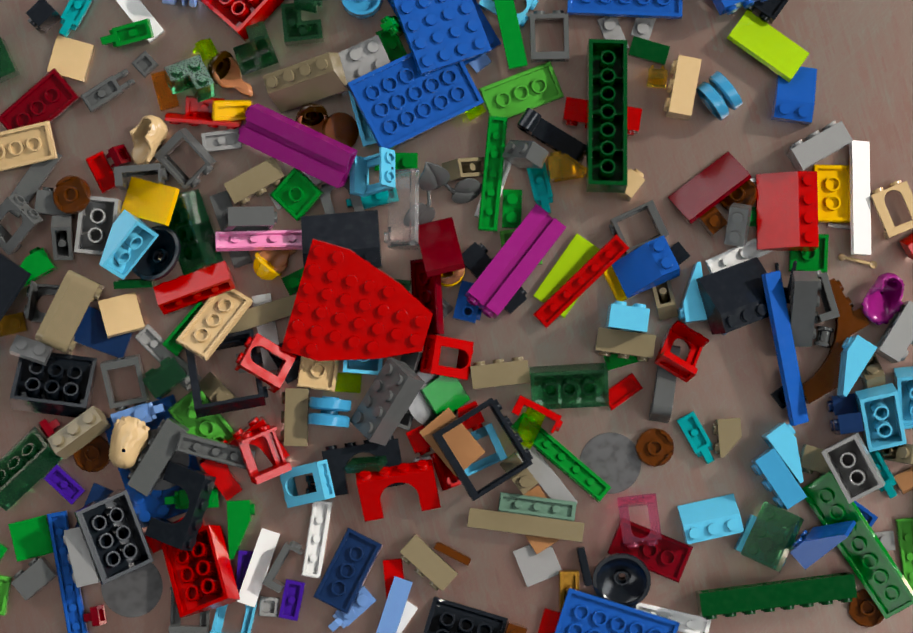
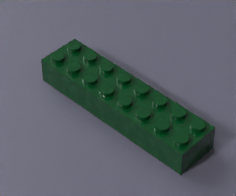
(606, 116)
(775, 594)

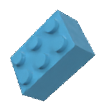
(777, 479)

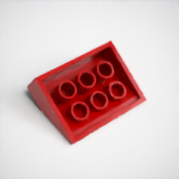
(242, 13)
(787, 211)
(202, 576)

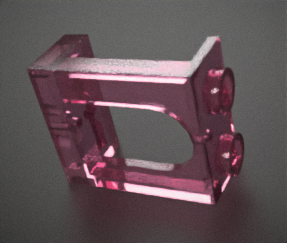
(627, 536)

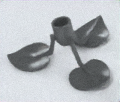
(436, 176)

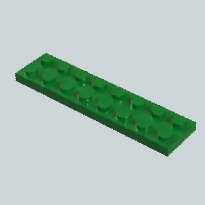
(861, 547)

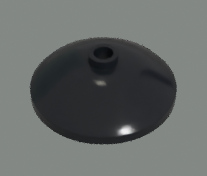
(160, 256)
(623, 590)

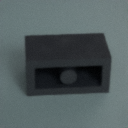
(43, 15)

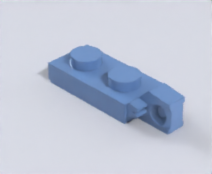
(144, 412)
(362, 603)

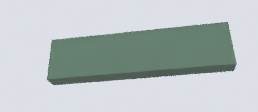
(537, 506)

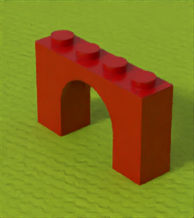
(417, 474)
(225, 480)

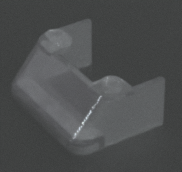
(404, 211)

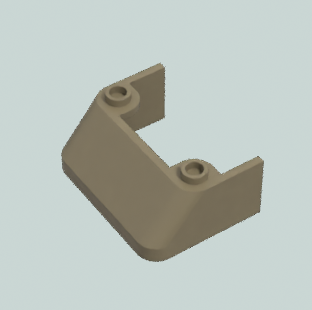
(68, 311)

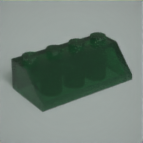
(194, 232)
(570, 385)
(25, 466)

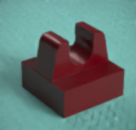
(119, 155)
(48, 428)
(96, 615)

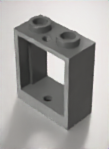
(552, 56)
(163, 157)
(654, 215)
(249, 218)
(119, 363)

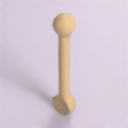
(873, 264)

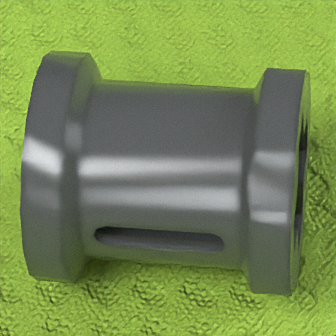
(823, 336)

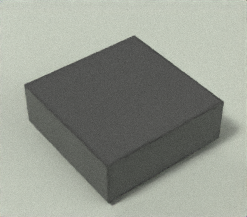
(145, 64)

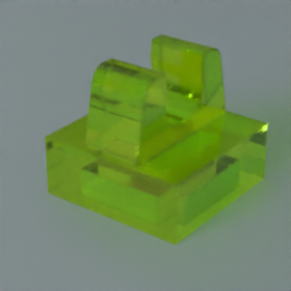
(206, 49)

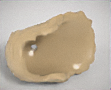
(147, 139)
(127, 435)

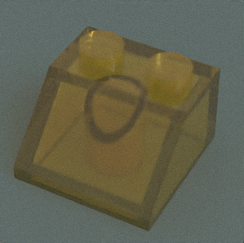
(563, 167)

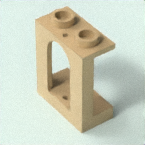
(883, 213)

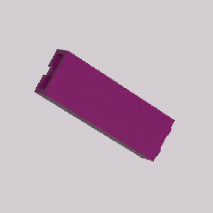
(297, 145)
(514, 262)

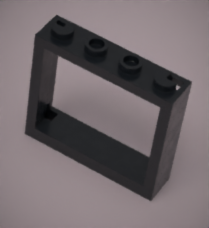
(232, 340)
(506, 425)

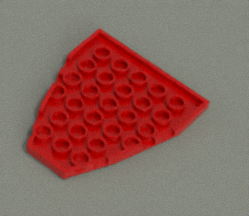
(352, 310)

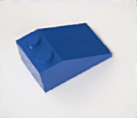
(795, 99)
(646, 267)
(818, 541)

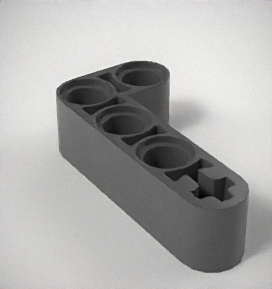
(663, 393)

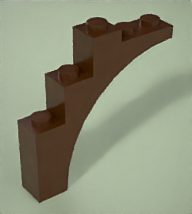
(848, 323)

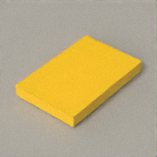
(833, 193)
(150, 200)

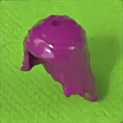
(883, 299)

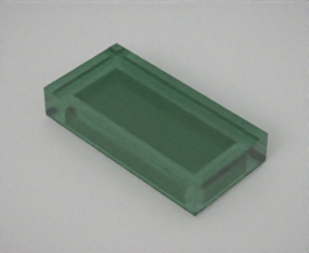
(370, 464)

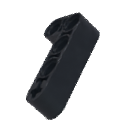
(551, 136)

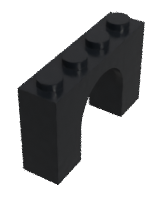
(338, 459)
(198, 489)

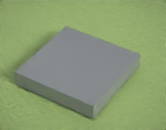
(535, 566)

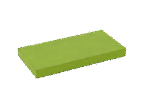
(768, 45)
(572, 259)

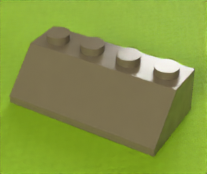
(306, 82)

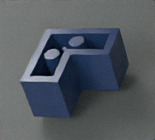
(844, 415)

